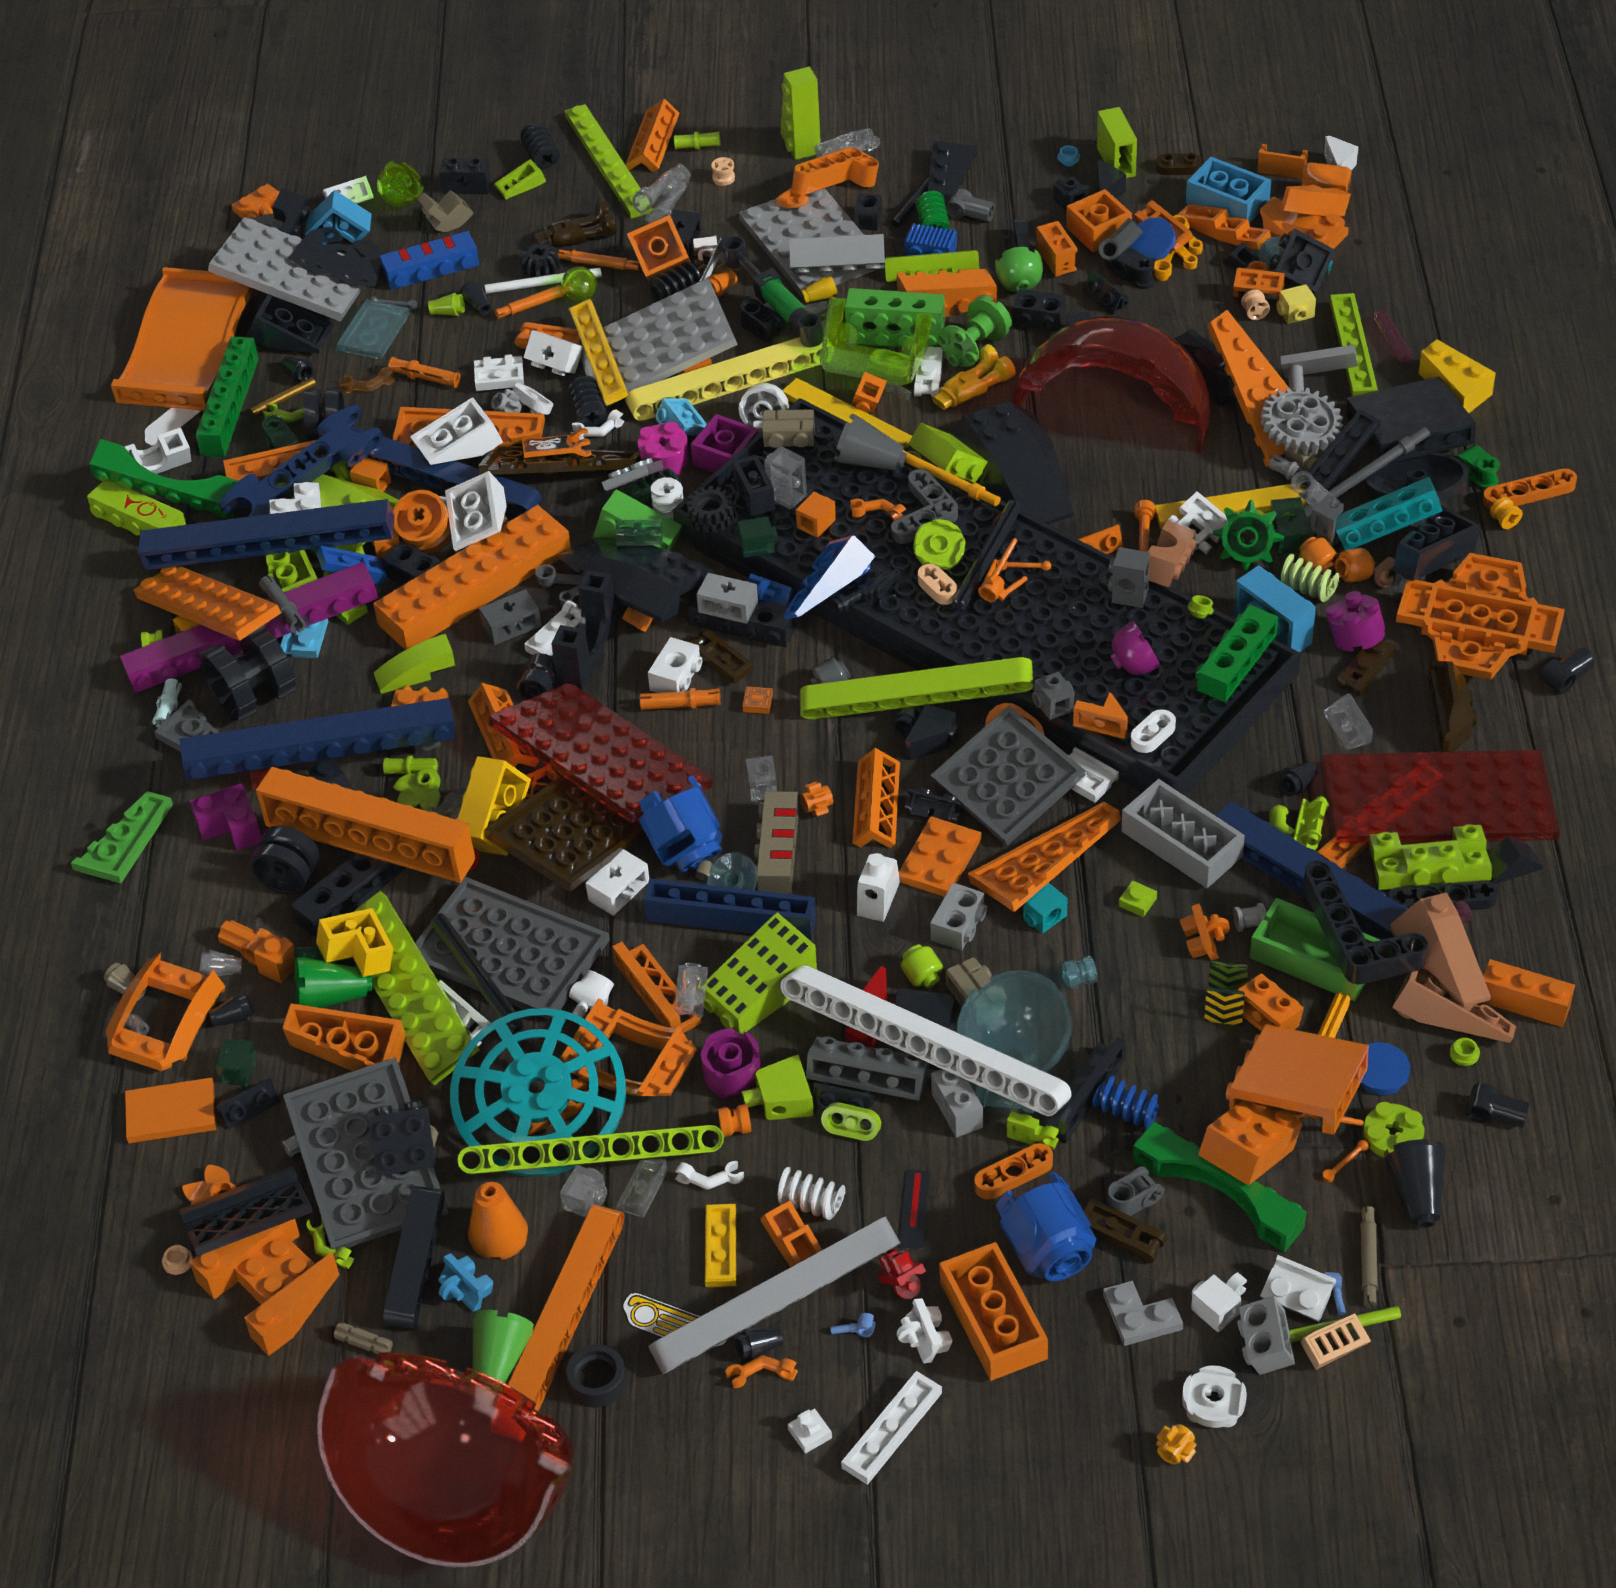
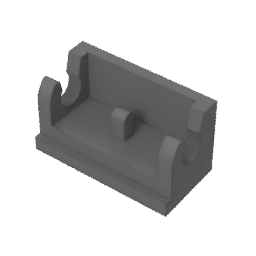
(1324, 520)

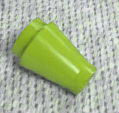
(448, 305)

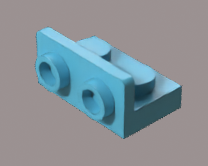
(682, 413)

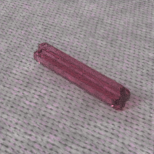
(1393, 336)

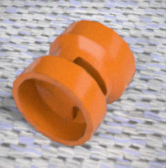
(734, 1120)

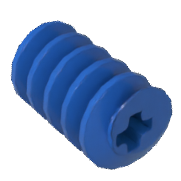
(1126, 1102)

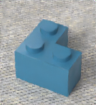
(343, 215)

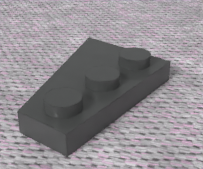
(183, 723)

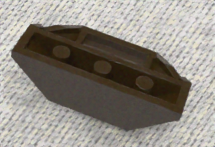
(1450, 705)

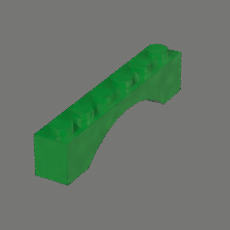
(115, 464)
(1169, 1155)

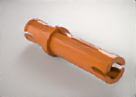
(416, 370)
(680, 699)

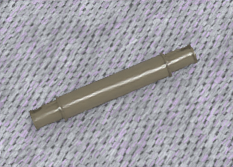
(1369, 1257)

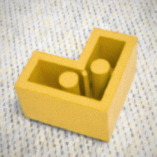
(356, 936)

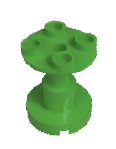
(985, 321)

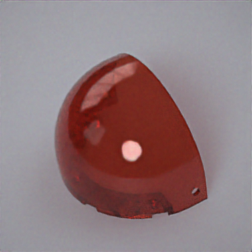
(1129, 348)
(440, 1457)

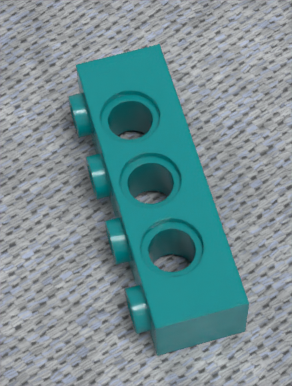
(1388, 514)

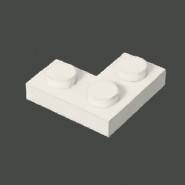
(305, 497)

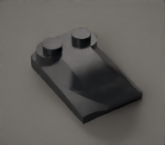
(1211, 365)

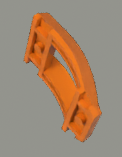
(175, 980)
(669, 1066)

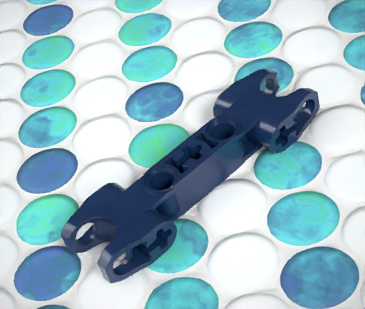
(335, 442)

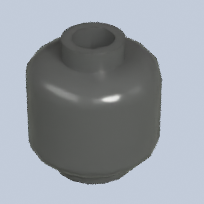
(830, 671)

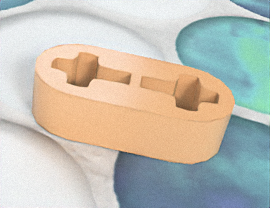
(940, 581)

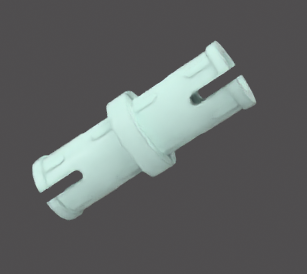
(167, 702)

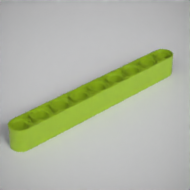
(916, 688)
(604, 1142)

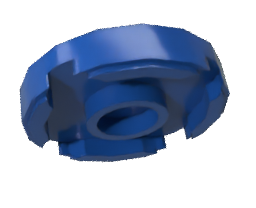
(1156, 239)
(1386, 1069)

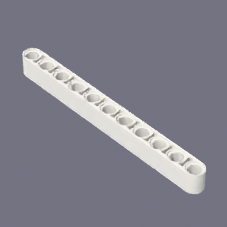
(926, 1040)

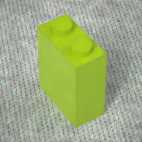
(1116, 141)
(947, 452)

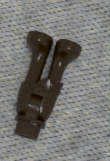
(578, 230)

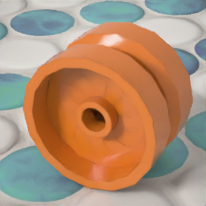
(422, 521)

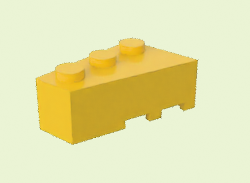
(1462, 375)

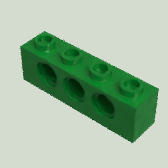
(1236, 653)

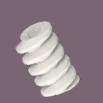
(666, 496)
(809, 1195)

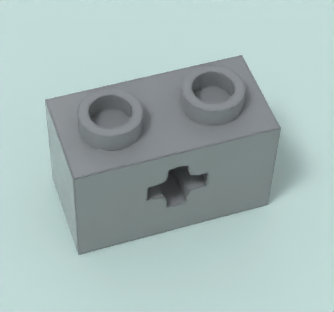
(727, 598)

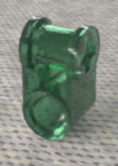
(278, 433)

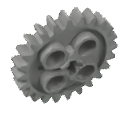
(1301, 420)

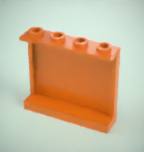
(1300, 1074)

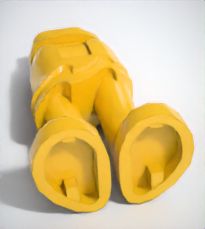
(968, 385)

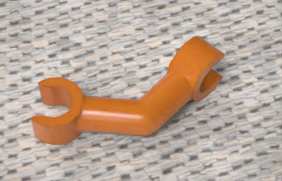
(860, 507)
(783, 1368)

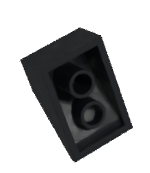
(288, 327)

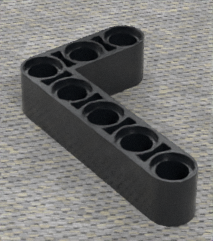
(1358, 960)

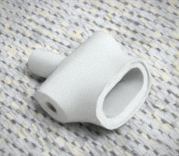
(589, 990)

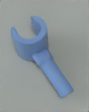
(1337, 1294)
(864, 1326)

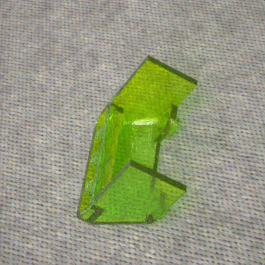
(843, 355)

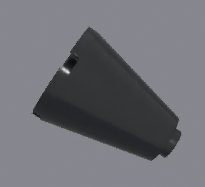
(1418, 1178)

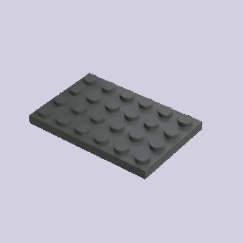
(521, 946)
(339, 1153)

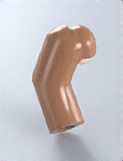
(1382, 571)

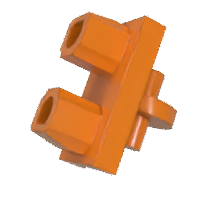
(1198, 923)

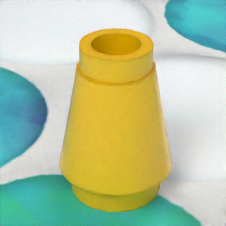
(820, 290)

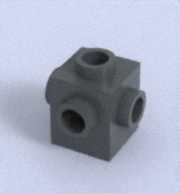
(1054, 695)

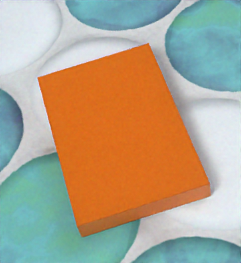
(170, 1110)

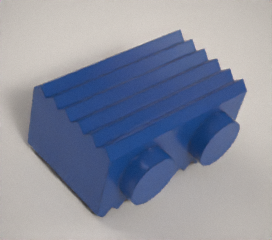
(929, 240)

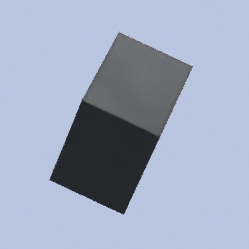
(1110, 179)
(1512, 860)

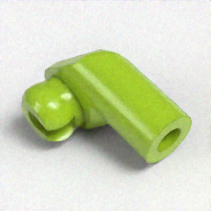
(1278, 818)

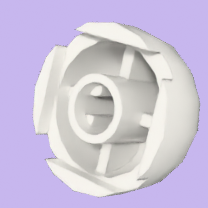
(760, 398)

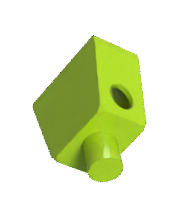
(781, 1090)

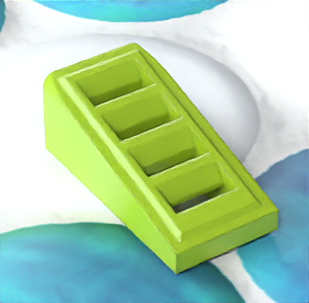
(526, 178)

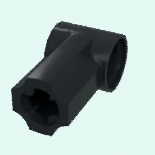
(1563, 673)
(1488, 1104)

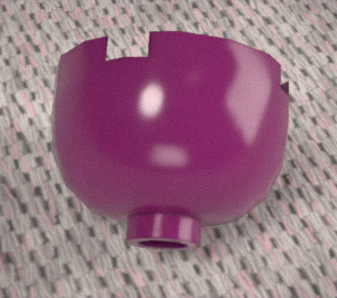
(1133, 651)

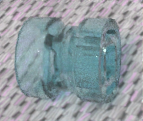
(1079, 972)

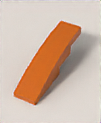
(1218, 225)

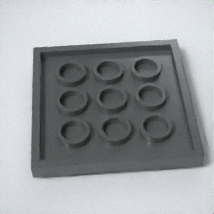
(1008, 775)

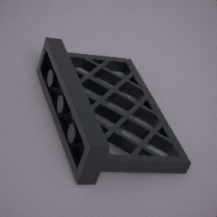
(234, 1206)

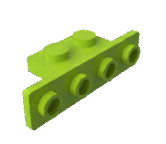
(931, 263)

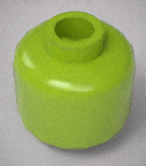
(921, 966)

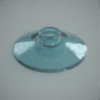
(730, 868)

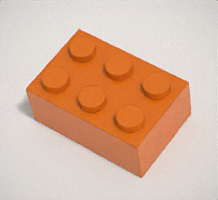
(1250, 1139)

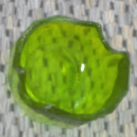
(579, 283)

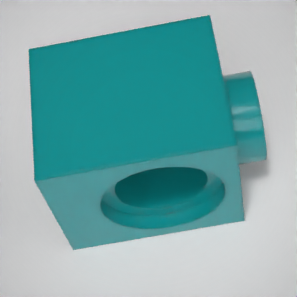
(1045, 908)

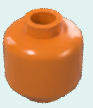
(1319, 552)
(1354, 565)

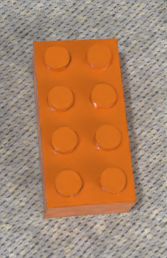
(993, 1311)

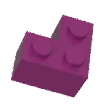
(227, 812)

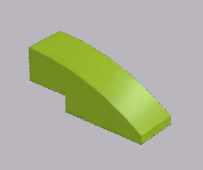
(415, 664)

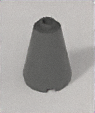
(868, 446)

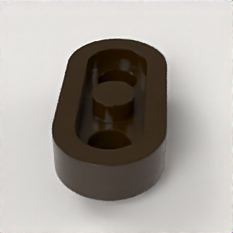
(1178, 163)

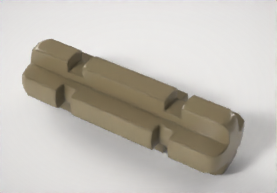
(362, 1338)

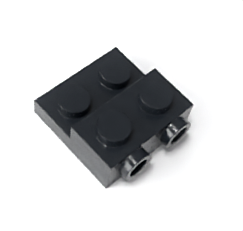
(1302, 259)

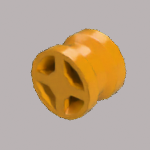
(1506, 513)

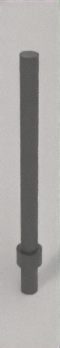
(1404, 445)

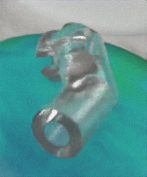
(137, 1024)

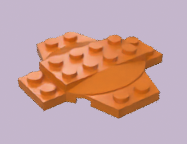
(1480, 615)

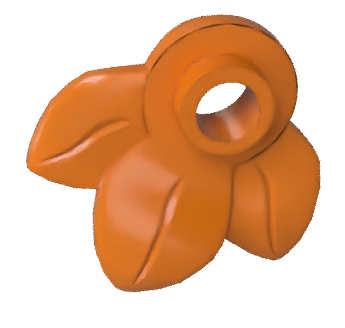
(216, 1182)

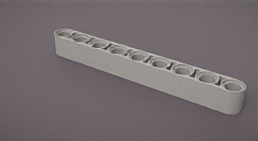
(773, 1295)

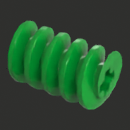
(932, 210)

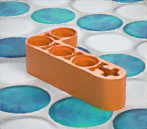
(833, 169)

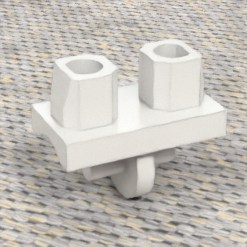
(920, 1331)

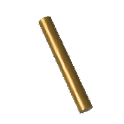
(283, 396)

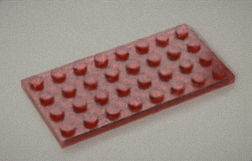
(597, 749)
(1434, 791)

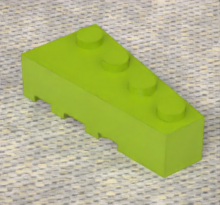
(290, 569)

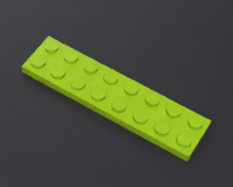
(417, 999)

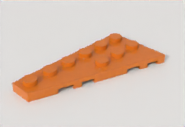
(1251, 375)
(510, 426)
(1028, 868)

